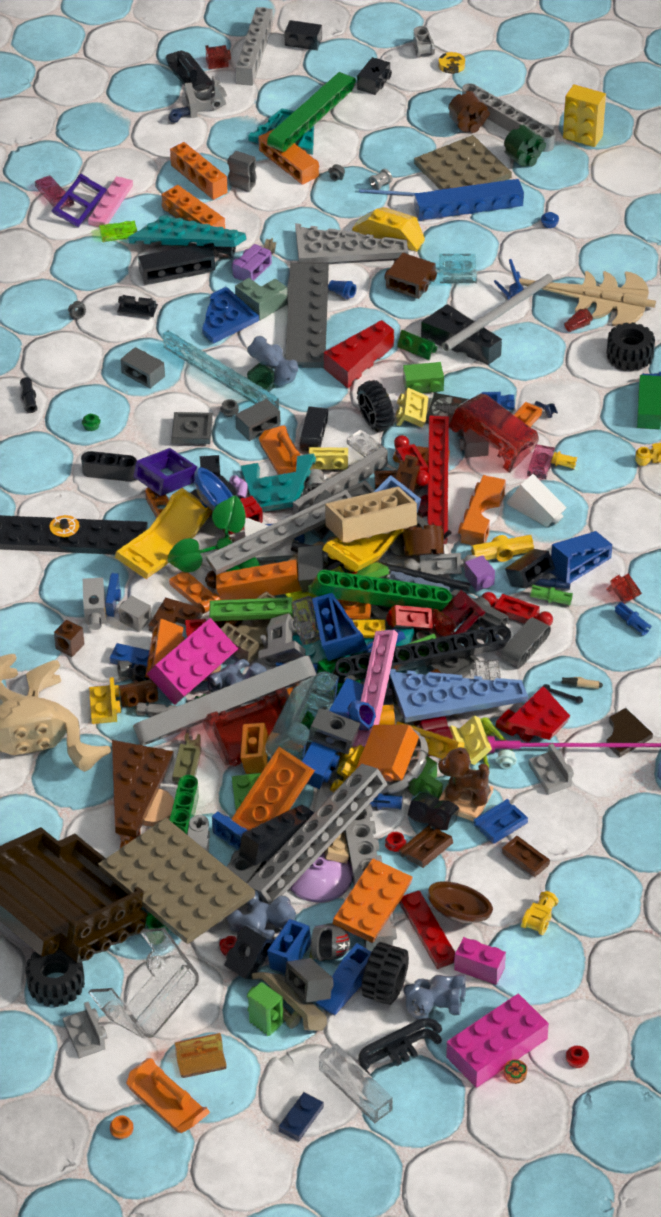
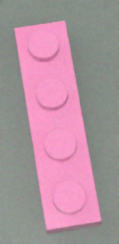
(110, 201)

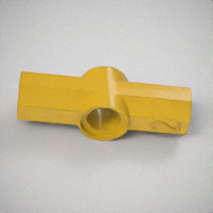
(503, 548)

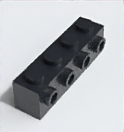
(176, 263)
(268, 838)

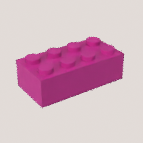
(192, 661)
(496, 1039)

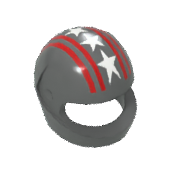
(329, 942)

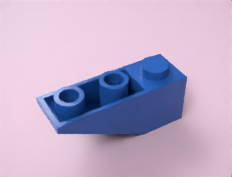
(346, 979)

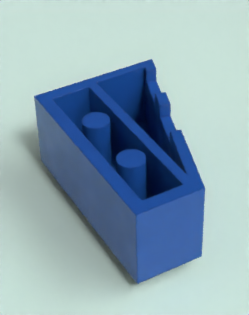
(579, 555)

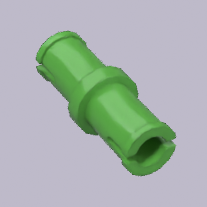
(551, 595)

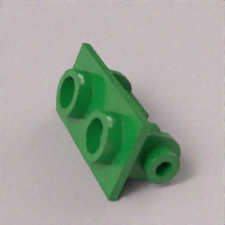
(416, 345)

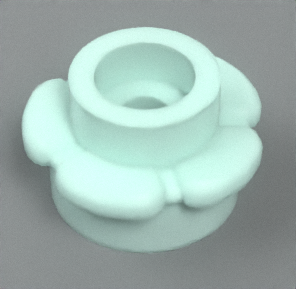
(506, 759)

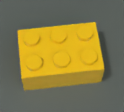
(584, 115)

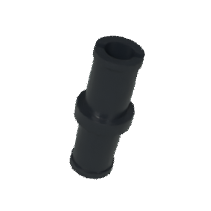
(28, 395)

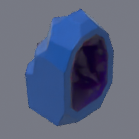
(362, 713)

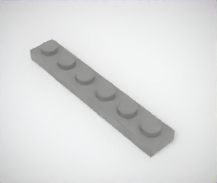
(345, 479)

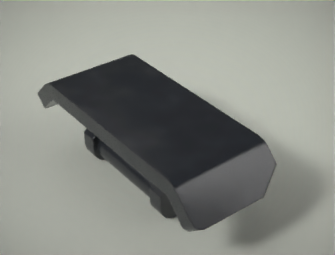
(188, 70)

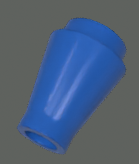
(343, 288)

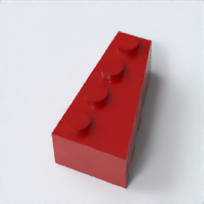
(357, 353)

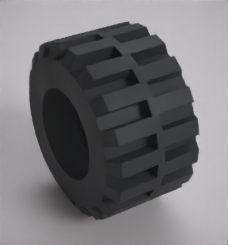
(630, 346)
(385, 973)
(58, 989)

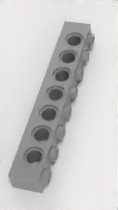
(318, 833)
(362, 849)

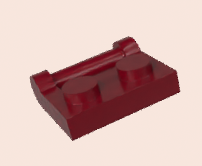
(459, 608)

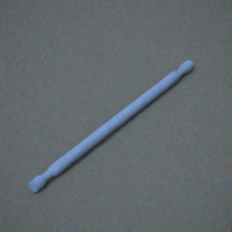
(387, 192)

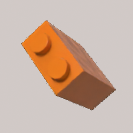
(389, 750)

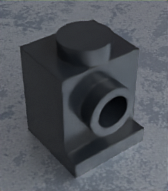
(211, 463)

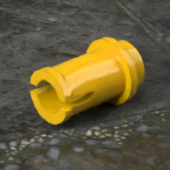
(564, 460)

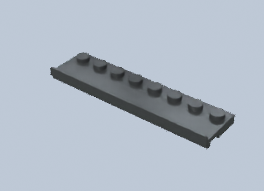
(307, 314)

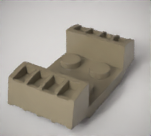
(247, 635)

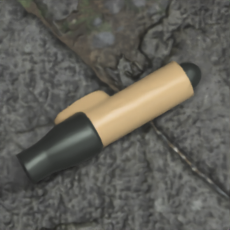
(581, 682)

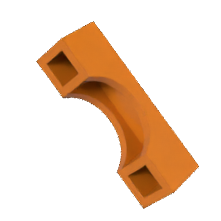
(488, 494)

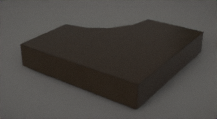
(627, 730)

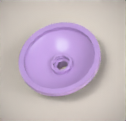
(324, 881)

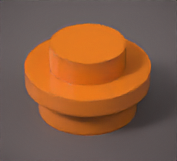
(121, 1127)

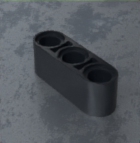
(313, 428)
(108, 466)

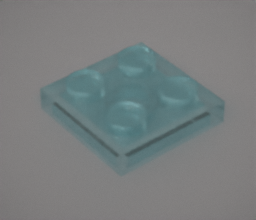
(457, 268)

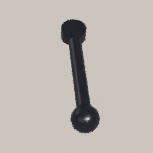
(578, 699)

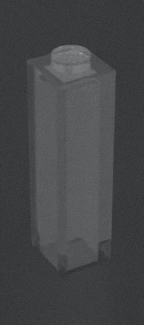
(355, 1083)

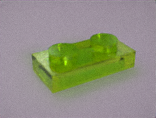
(117, 231)

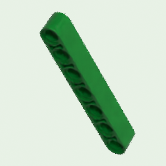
(379, 590)

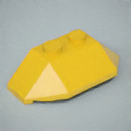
(392, 224)

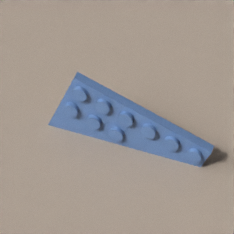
(449, 694)

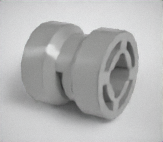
(314, 480)

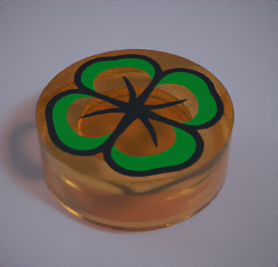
(515, 1071)

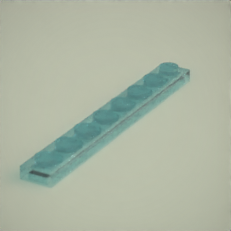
(216, 369)

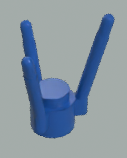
(514, 288)

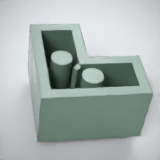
(262, 299)

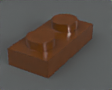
(525, 856)

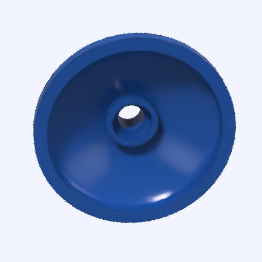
(210, 488)

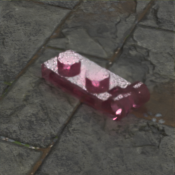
(52, 191)

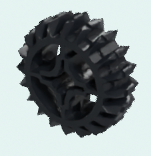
(375, 405)

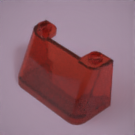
(498, 427)
(227, 728)

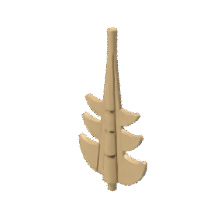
(628, 300)

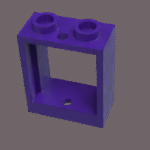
(148, 471)

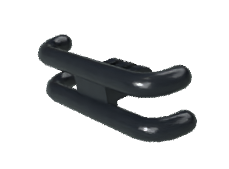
(400, 1043)

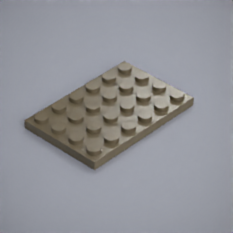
(179, 880)

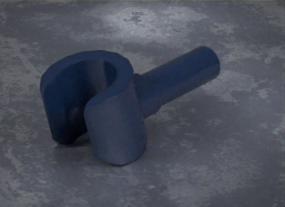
(549, 408)

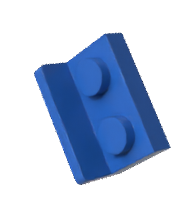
(227, 830)

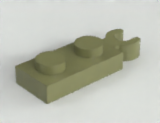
(187, 758)

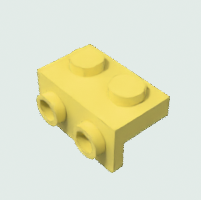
(330, 458)

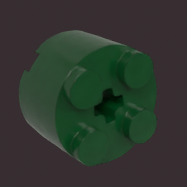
(524, 146)

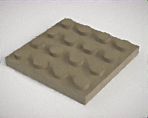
(462, 164)

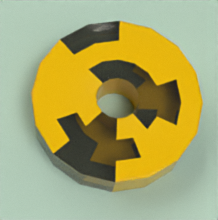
(451, 62)

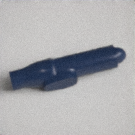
(553, 582)

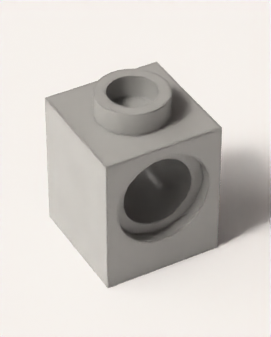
(135, 613)

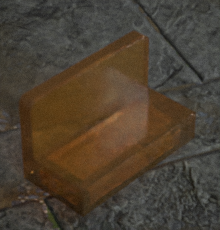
(200, 1055)

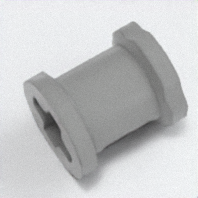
(384, 172)

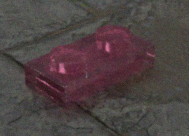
(541, 461)

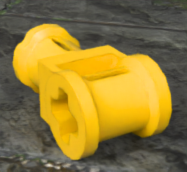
(540, 914)

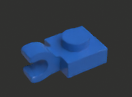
(505, 401)

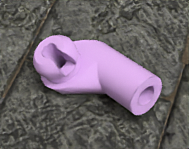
(240, 485)

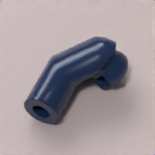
(176, 114)

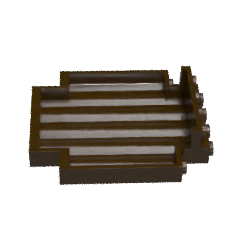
(61, 898)

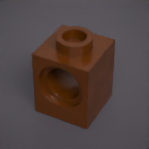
(69, 638)

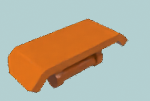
(279, 449)
(165, 1096)

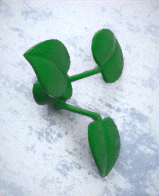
(226, 515)

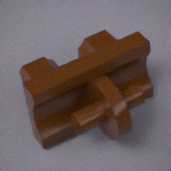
(138, 692)

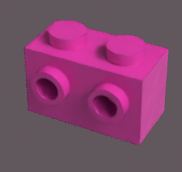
(480, 960)

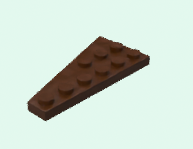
(136, 780)

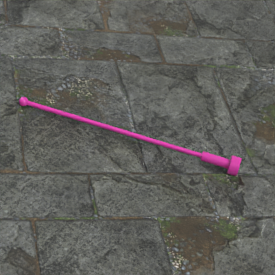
(516, 744)

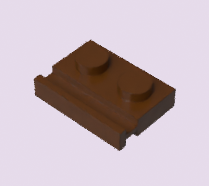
(426, 846)

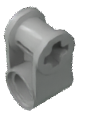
(422, 41)
(199, 831)

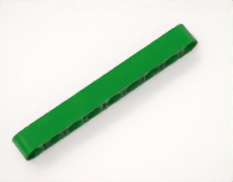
(311, 112)
(182, 811)

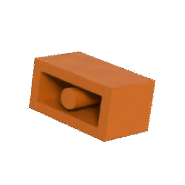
(253, 748)

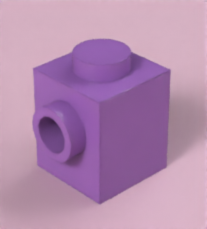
(479, 573)

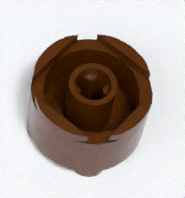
(468, 111)
(423, 541)

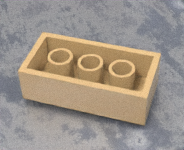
(371, 514)

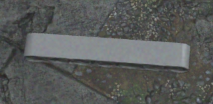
(510, 117)

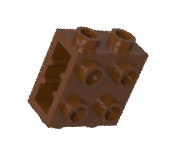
(410, 275)

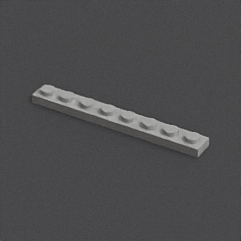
(271, 536)

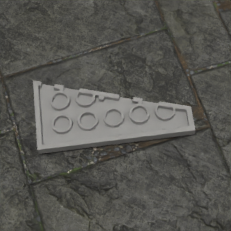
(344, 246)

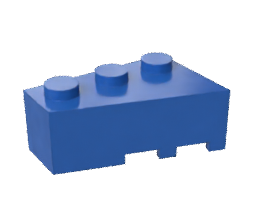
(336, 629)

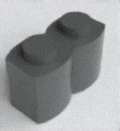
(242, 170)

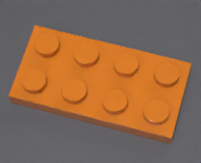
(274, 790)
(372, 900)

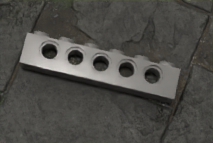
(254, 46)

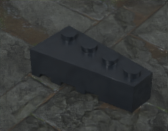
(448, 321)

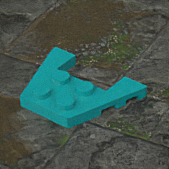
(274, 121)
(278, 490)

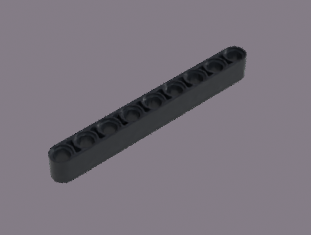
(429, 647)

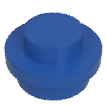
(549, 219)

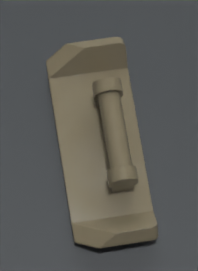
(312, 1017)

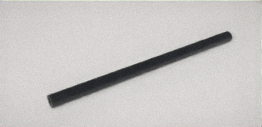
(452, 583)

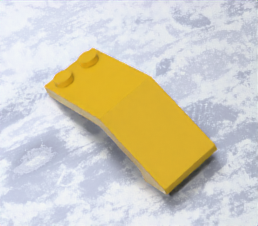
(177, 521)
(361, 551)

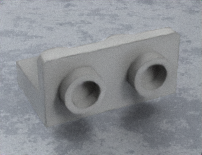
(552, 770)
(85, 1031)

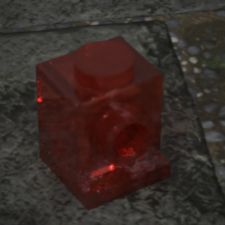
(217, 56)

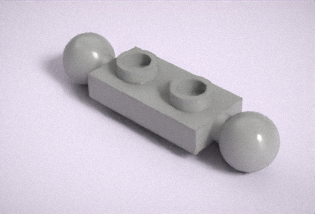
(438, 563)

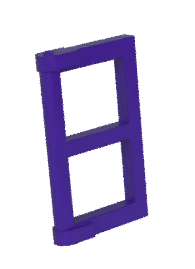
(62, 214)

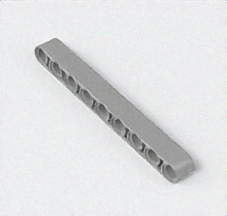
(224, 700)

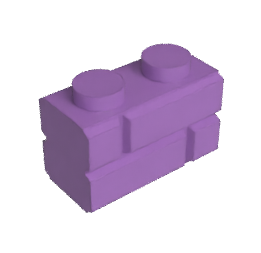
(252, 263)

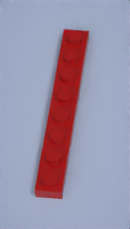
(438, 469)

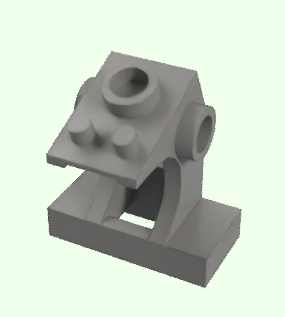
(205, 100)
(281, 648)

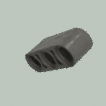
(525, 642)

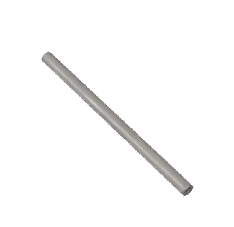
(497, 312)

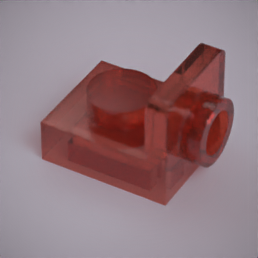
(624, 588)

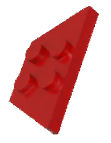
(540, 716)

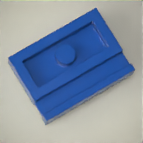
(500, 821)

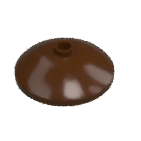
(459, 902)

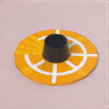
(64, 526)

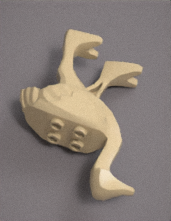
(37, 723)

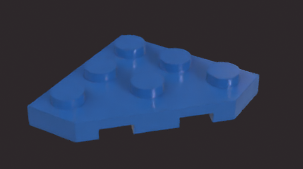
(226, 315)

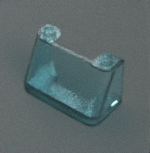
(308, 696)

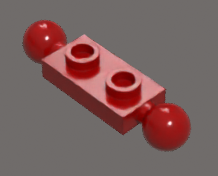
(403, 448)
(517, 609)

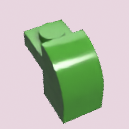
(426, 781)

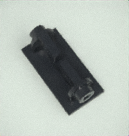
(142, 307)

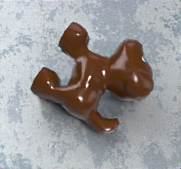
(457, 766)

